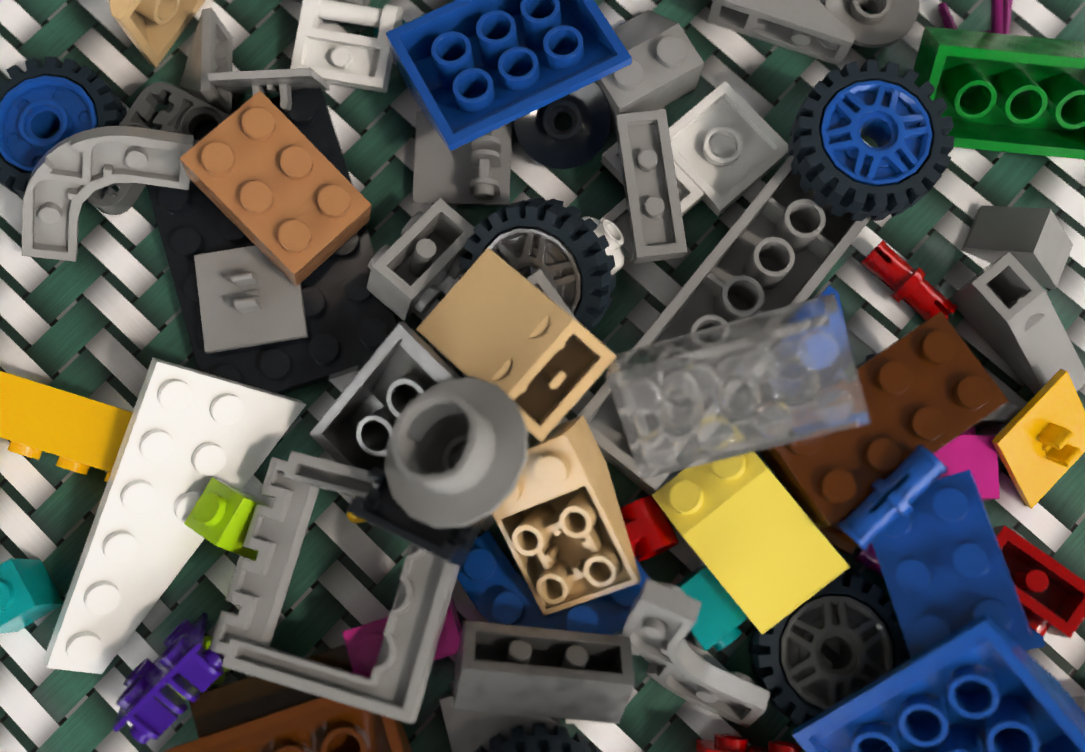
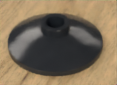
(571, 147)

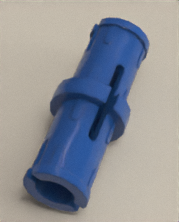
(892, 496)

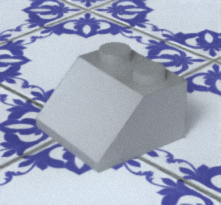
(661, 68)

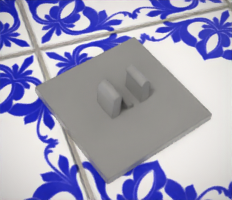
(269, 81)
(246, 300)

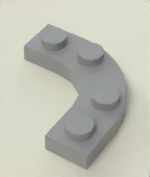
(89, 163)
(657, 632)

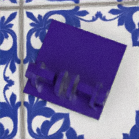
(184, 666)

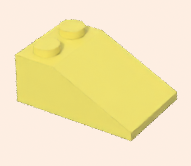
(751, 536)

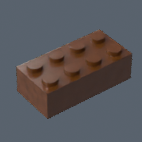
(915, 393)

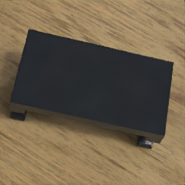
(384, 512)

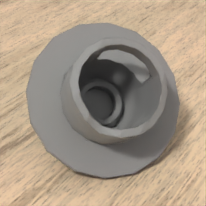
(456, 452)

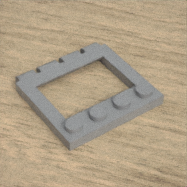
(262, 585)

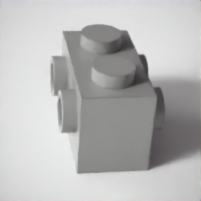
(420, 260)

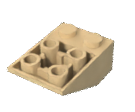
(517, 338)
(567, 521)

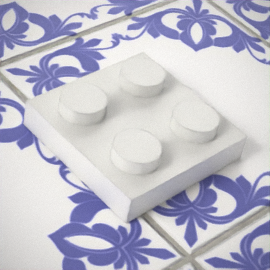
(725, 147)

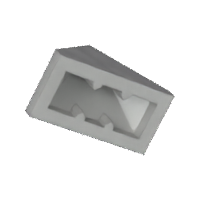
(209, 53)

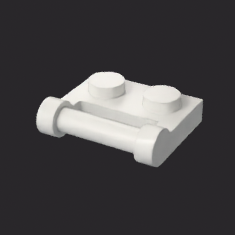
(342, 56)

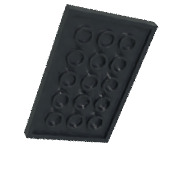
(341, 315)

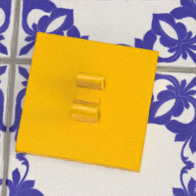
(1043, 438)

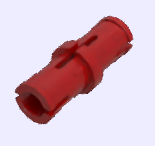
(907, 282)

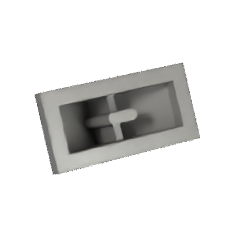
(1027, 233)

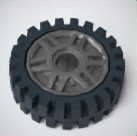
(556, 242)

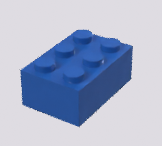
(948, 566)

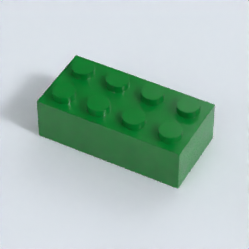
(1007, 90)

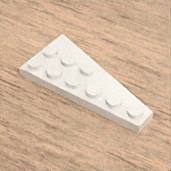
(175, 442)

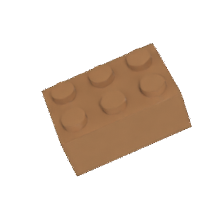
(277, 188)

